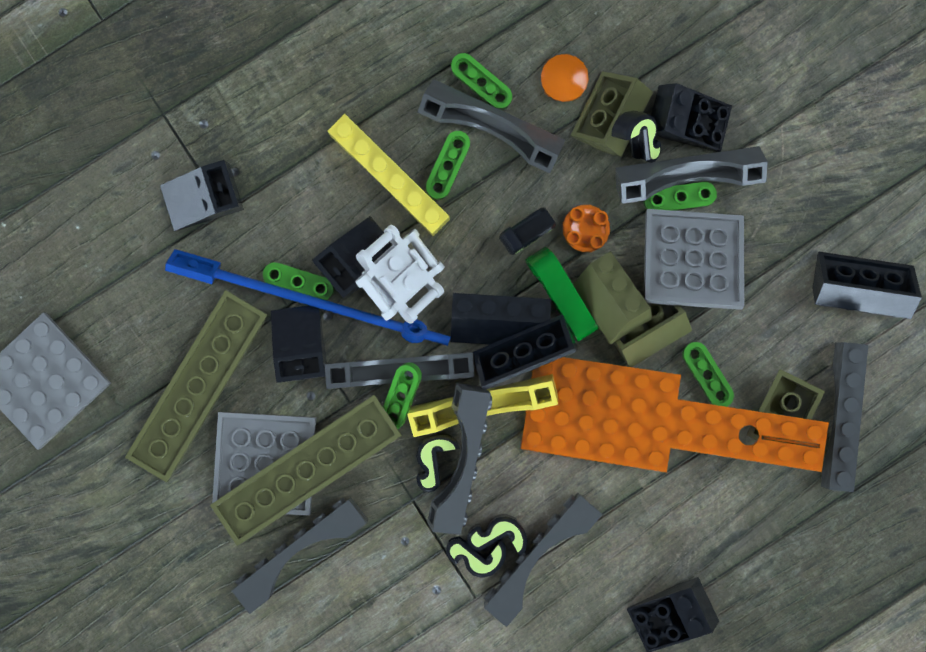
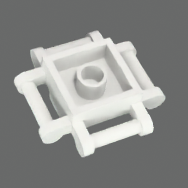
(399, 274)

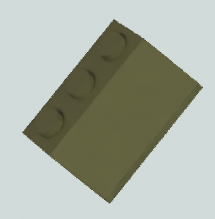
(610, 99)
(612, 298)
(664, 328)
(790, 398)

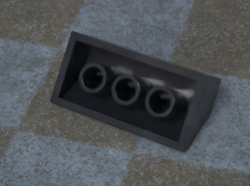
(866, 285)
(494, 317)
(524, 351)

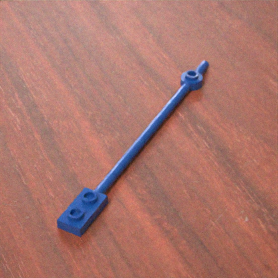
(207, 270)

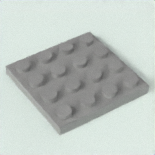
(694, 259)
(46, 381)
(253, 442)

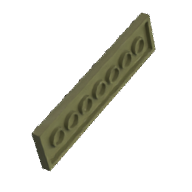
(196, 386)
(305, 470)

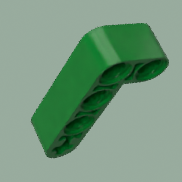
(562, 292)

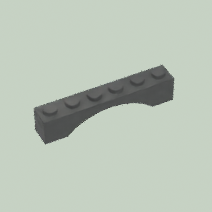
(452, 106)
(734, 166)
(383, 371)
(849, 382)
(449, 507)
(574, 520)
(260, 585)

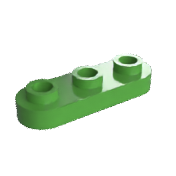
(476, 72)
(455, 157)
(692, 197)
(309, 281)
(717, 380)
(402, 383)

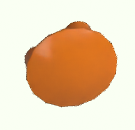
(564, 78)
(586, 228)

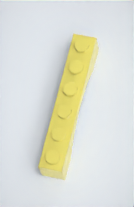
(389, 174)
(517, 396)

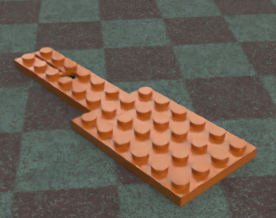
(636, 418)

